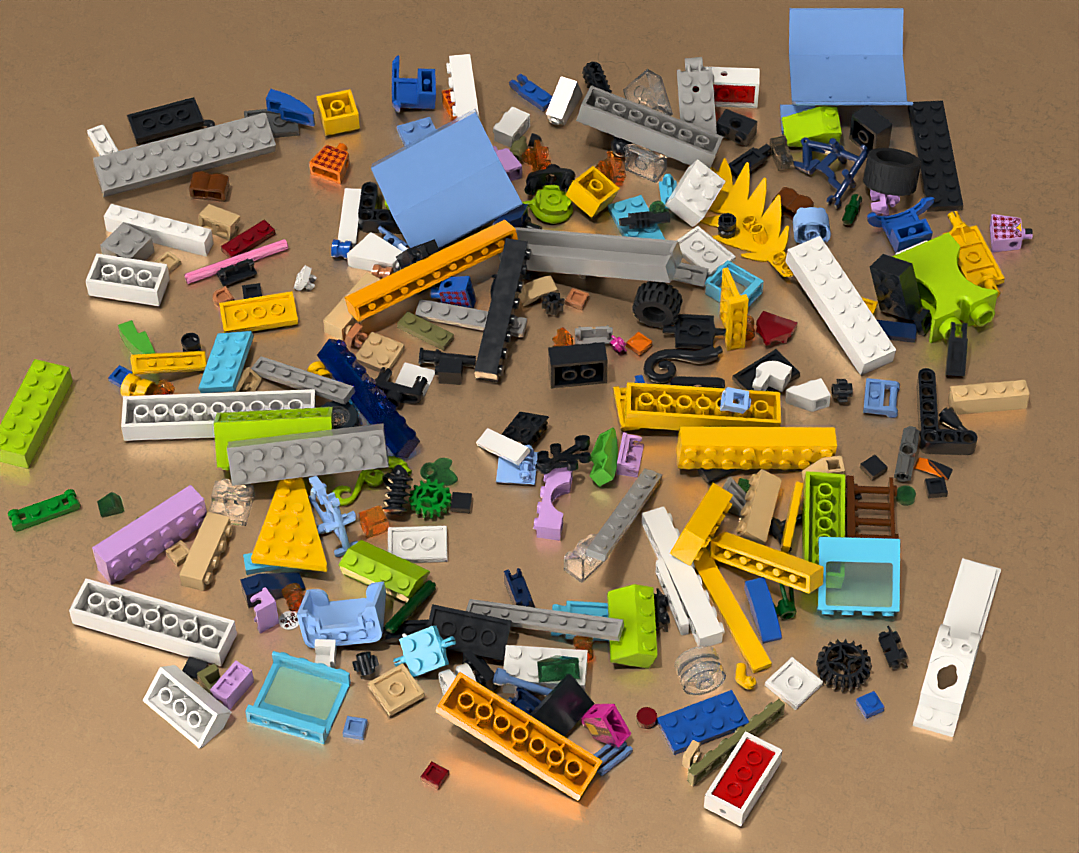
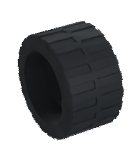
(892, 171)

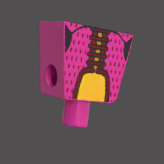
(606, 724)

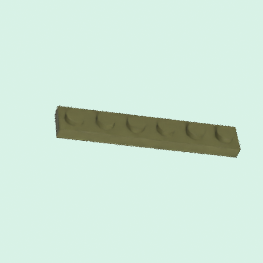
(715, 758)

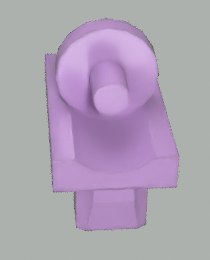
(885, 200)

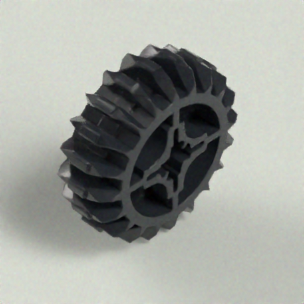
(851, 657)

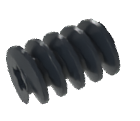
(397, 494)

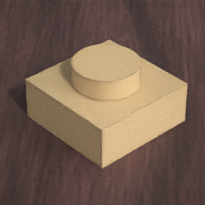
(692, 754)

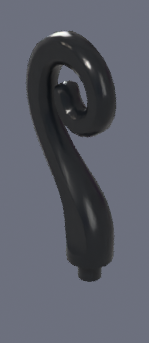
(699, 357)

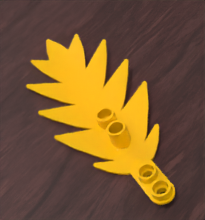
(753, 230)

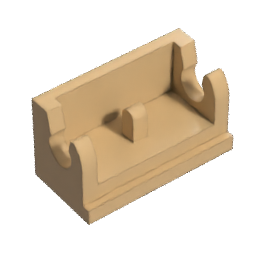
(219, 221)

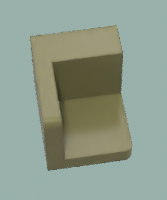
(208, 677)

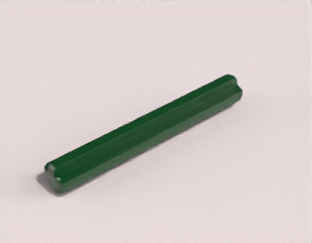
(410, 606)

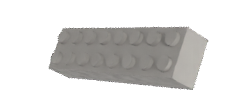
(648, 128)
(307, 454)

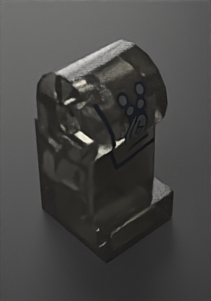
(781, 153)

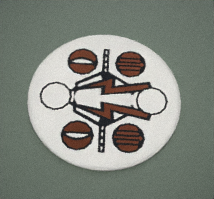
(288, 620)

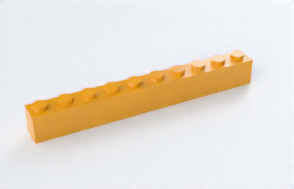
(429, 271)

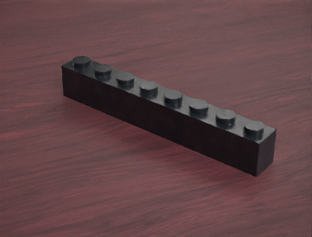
(502, 310)

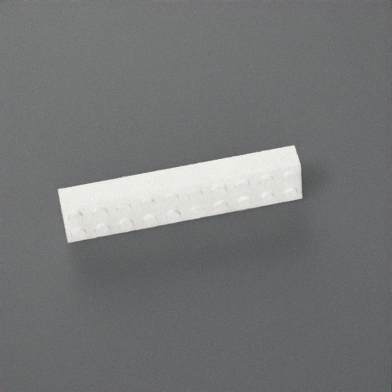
(194, 414)

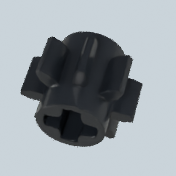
(553, 303)
(842, 390)
(365, 663)

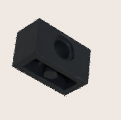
(736, 127)

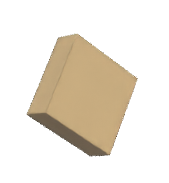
(169, 259)
(178, 553)

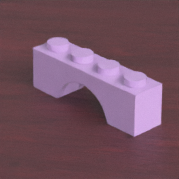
(550, 521)

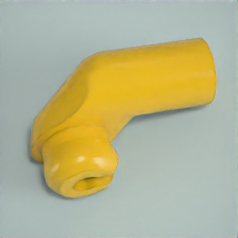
(742, 679)

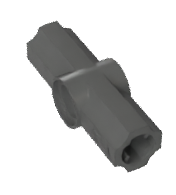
(907, 454)

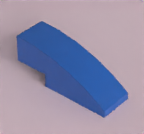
(289, 108)
(763, 610)

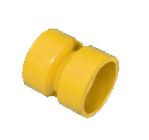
(136, 386)

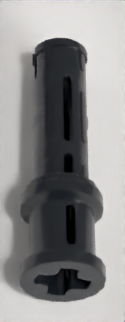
(433, 357)

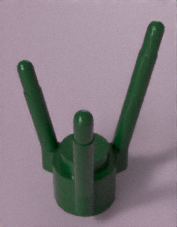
(786, 609)

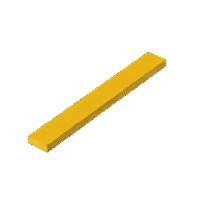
(731, 613)

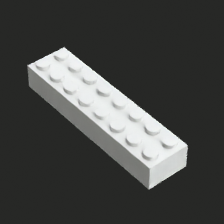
(840, 305)
(153, 622)

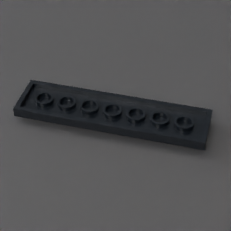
(936, 155)

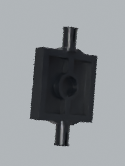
(694, 331)

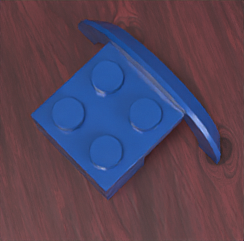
(411, 91)
(905, 227)

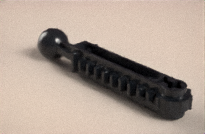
(595, 77)

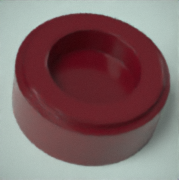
(646, 717)

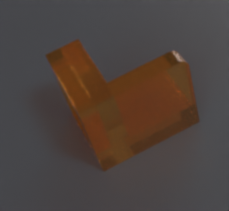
(373, 521)

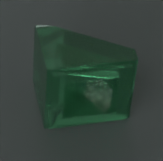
(110, 505)

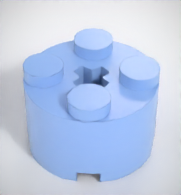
(811, 223)

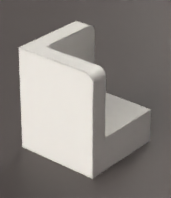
(326, 652)

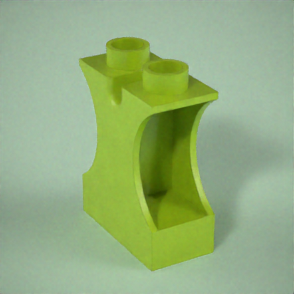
(945, 289)

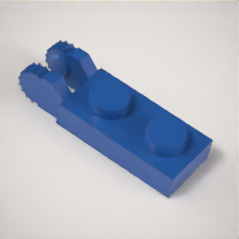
(531, 92)

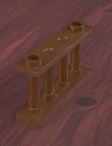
(853, 505)

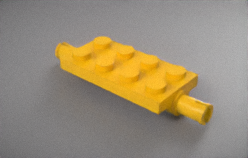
(975, 258)

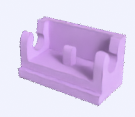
(629, 455)
(265, 612)
(233, 684)

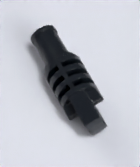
(644, 219)

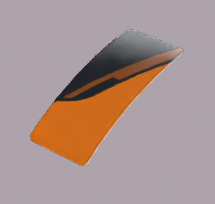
(933, 467)

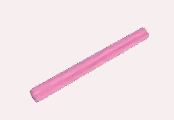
(255, 254)

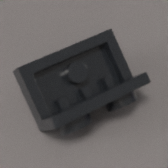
(482, 672)

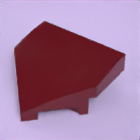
(774, 328)

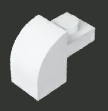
(772, 374)

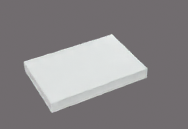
(703, 250)
(419, 543)

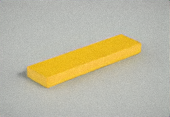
(168, 362)
(791, 517)

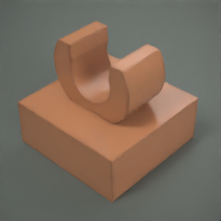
(355, 334)

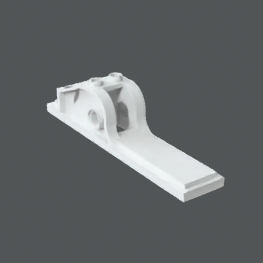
(957, 645)

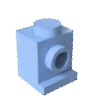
(740, 396)

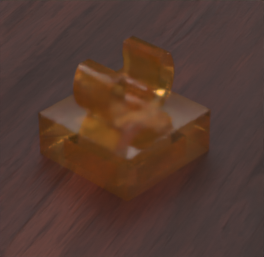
(563, 338)

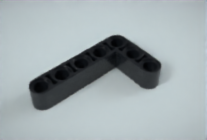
(370, 216)
(931, 438)

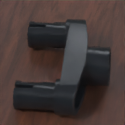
(562, 177)
(400, 393)

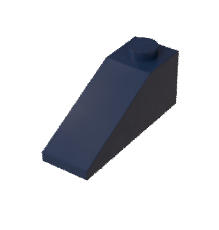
(272, 581)

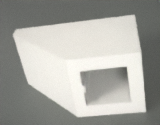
(809, 396)

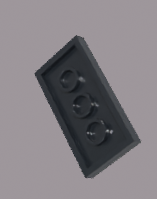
(165, 120)
(480, 633)

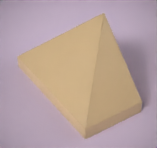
(248, 381)

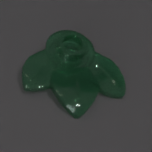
(440, 471)

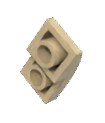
(537, 289)

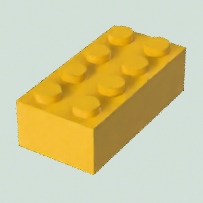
(702, 525)

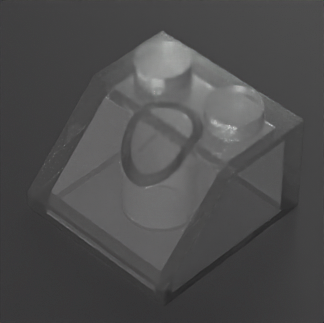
(644, 162)
(578, 563)

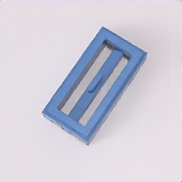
(627, 751)

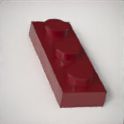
(249, 239)

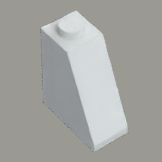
(563, 101)
(373, 251)

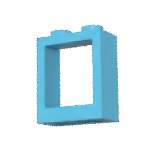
(751, 282)

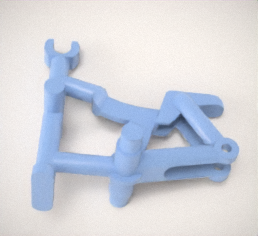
(332, 519)

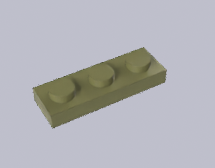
(425, 330)

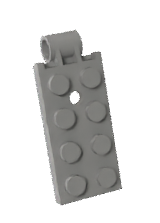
(700, 106)

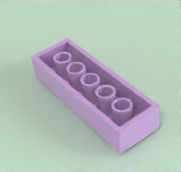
(150, 535)

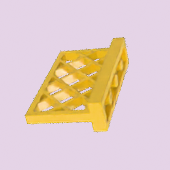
(733, 312)

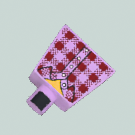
(1007, 233)

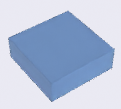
(355, 727)

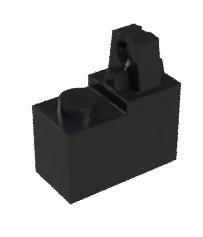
(417, 253)

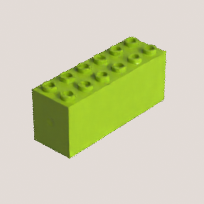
(266, 423)

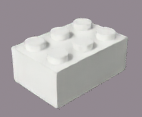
(695, 193)

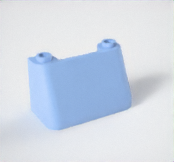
(343, 620)

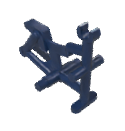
(834, 152)

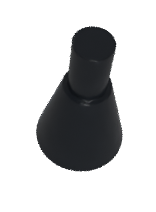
(950, 418)

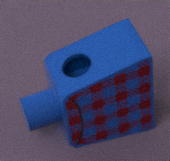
(456, 292)

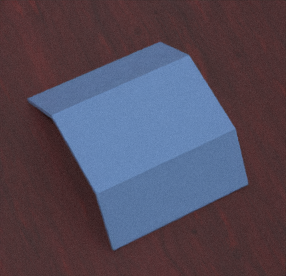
(847, 56)
(446, 183)

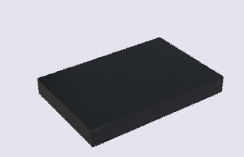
(746, 377)
(563, 706)

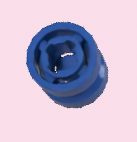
(341, 248)

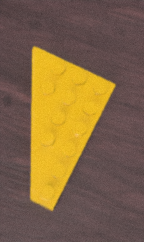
(290, 531)

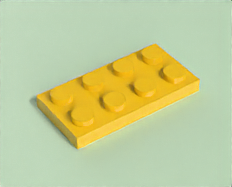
(259, 313)

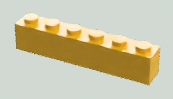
(767, 562)

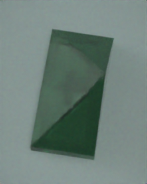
(557, 667)

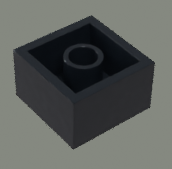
(870, 129)

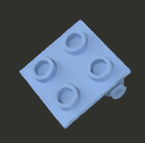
(522, 474)

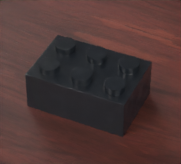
(896, 286)
(577, 365)

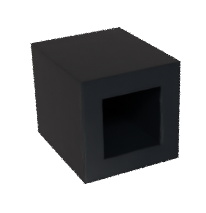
(449, 370)

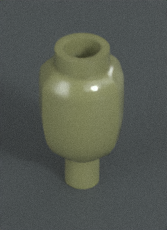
(518, 147)

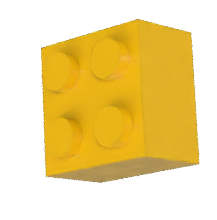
(338, 112)
(592, 191)

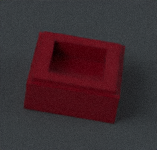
(434, 775)

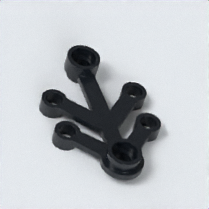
(546, 464)

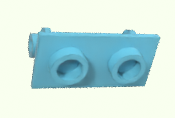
(667, 187)

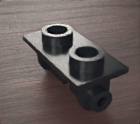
(236, 273)
(661, 615)
(891, 641)

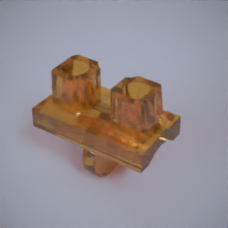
(535, 156)
(611, 168)

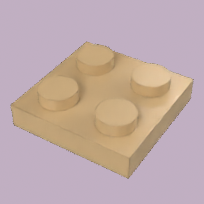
(379, 352)
(396, 689)

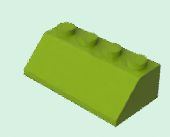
(372, 564)
(638, 639)

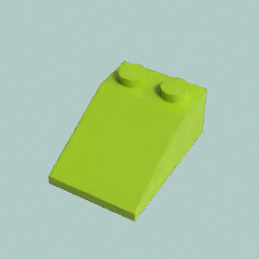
(816, 124)

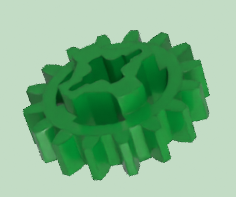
(430, 498)

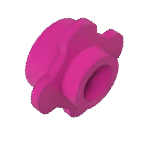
(618, 344)

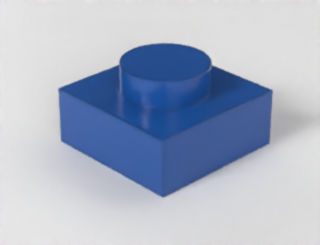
(870, 704)

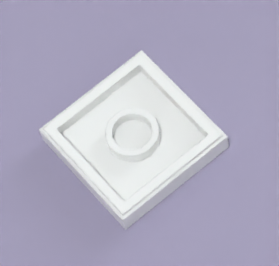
(793, 683)

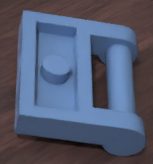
(875, 397)

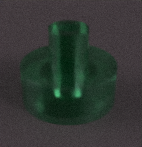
(905, 495)

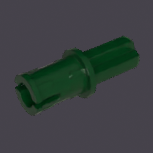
(851, 209)

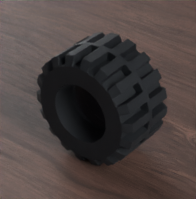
(657, 304)

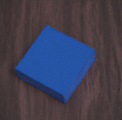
(118, 375)

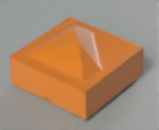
(639, 343)

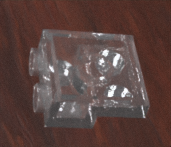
(232, 501)

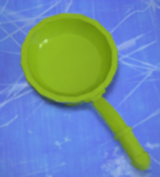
(551, 205)

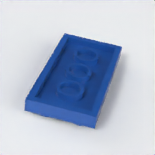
(702, 721)

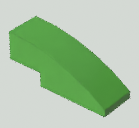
(136, 342)
(604, 457)

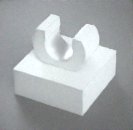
(304, 278)

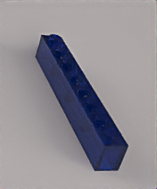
(368, 397)

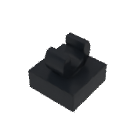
(922, 321)

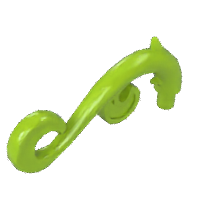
(371, 480)

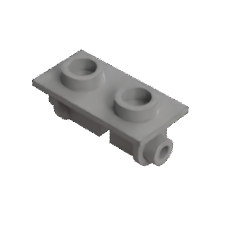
(587, 335)

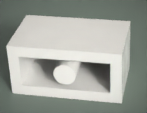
(511, 126)

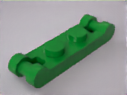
(44, 510)

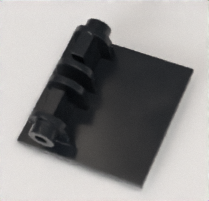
(526, 428)

